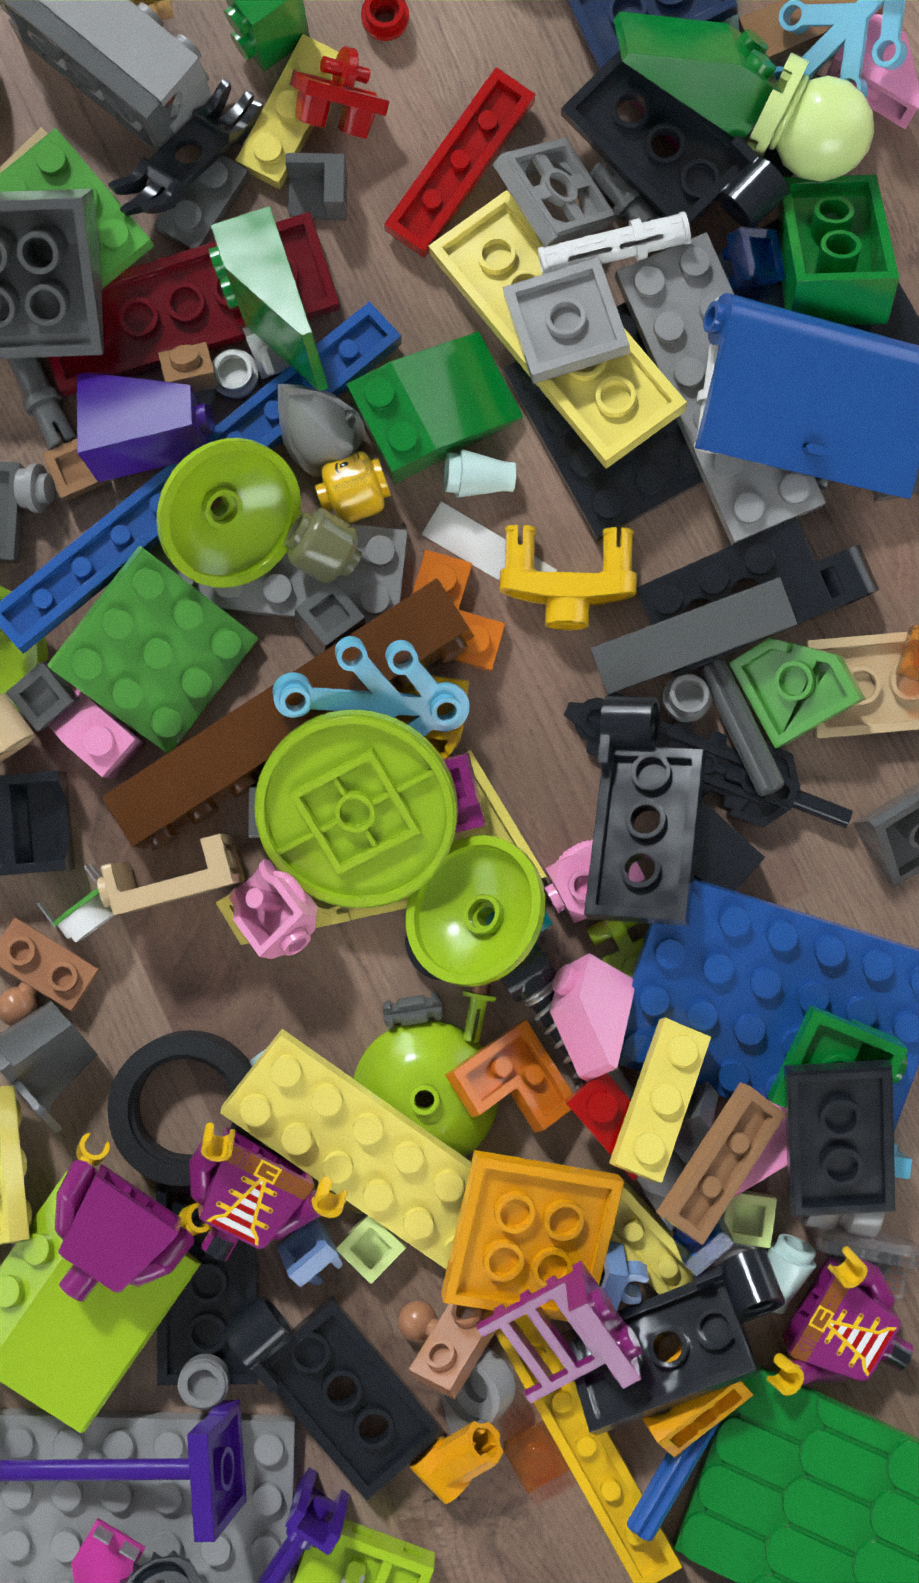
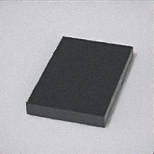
(840, 1138)

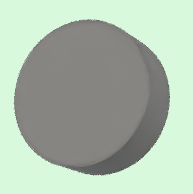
(204, 1381)

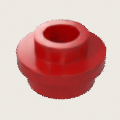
(385, 30)

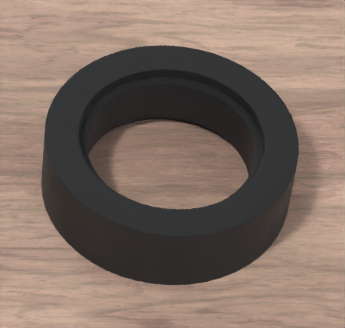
(124, 1099)

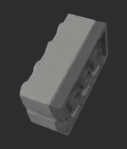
(117, 60)

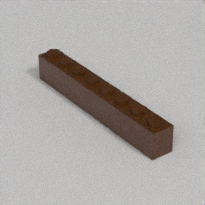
(235, 748)

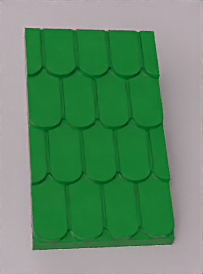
(804, 1494)

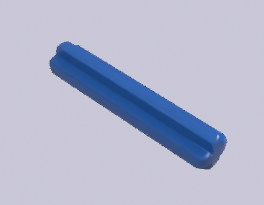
(665, 1488)

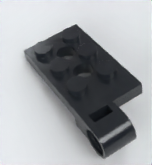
(704, 169)
(774, 553)
(637, 780)
(713, 1338)
(301, 1365)

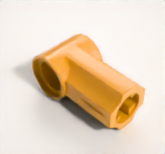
(457, 1459)

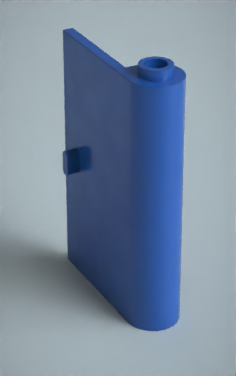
(812, 382)

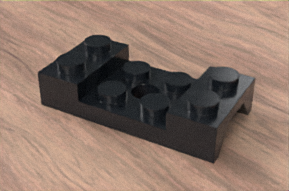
(35, 823)

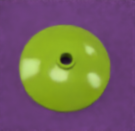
(248, 527)
(451, 912)
(417, 1060)

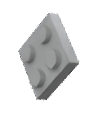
(566, 320)

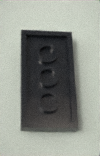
(207, 1303)

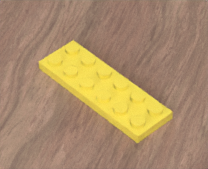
(606, 404)
(356, 1139)

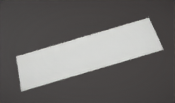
(471, 541)

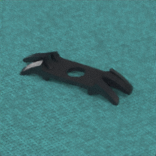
(205, 131)

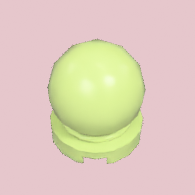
(814, 124)

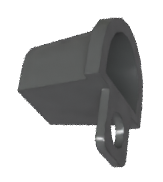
(43, 1058)

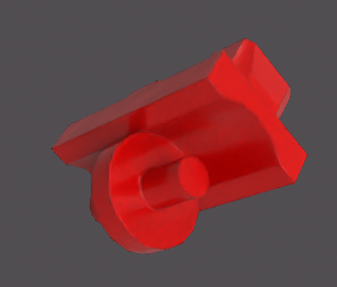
(318, 92)

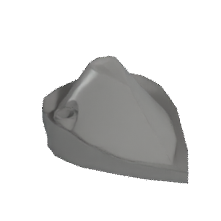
(317, 427)
(484, 1395)

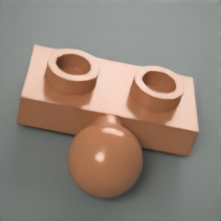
(42, 968)
(450, 1344)

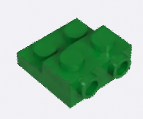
(833, 1040)

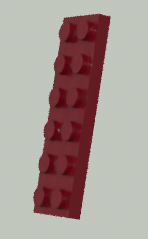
(184, 304)

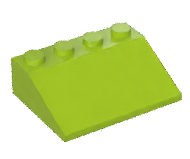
(68, 1350)

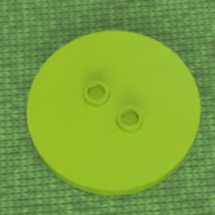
(356, 808)

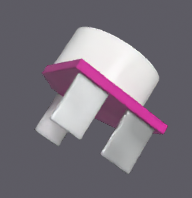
(105, 1555)

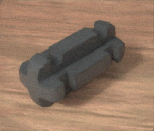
(412, 1010)

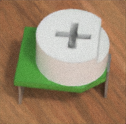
(85, 915)

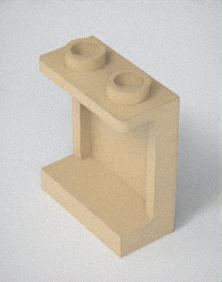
(119, 889)

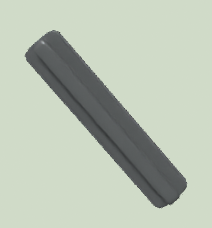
(742, 728)

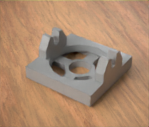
(558, 162)

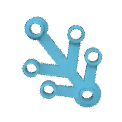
(849, 29)
(382, 695)

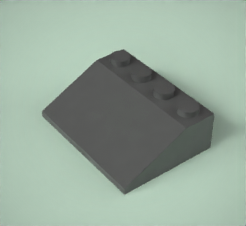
(50, 274)

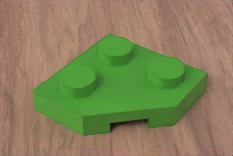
(794, 687)

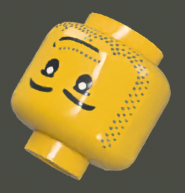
(353, 487)

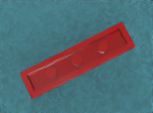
(460, 162)

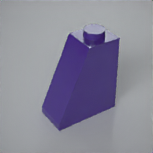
(137, 424)

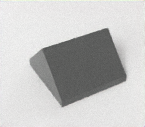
(894, 835)

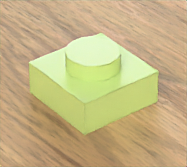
(751, 1218)
(370, 1248)

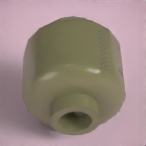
(323, 545)

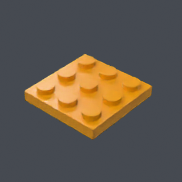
(526, 1225)

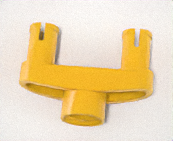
(568, 594)

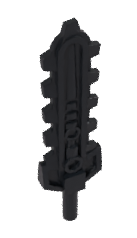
(723, 770)

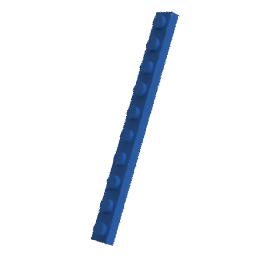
(103, 549)

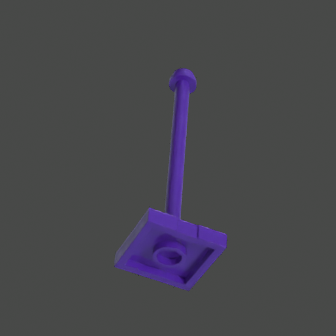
(213, 1469)

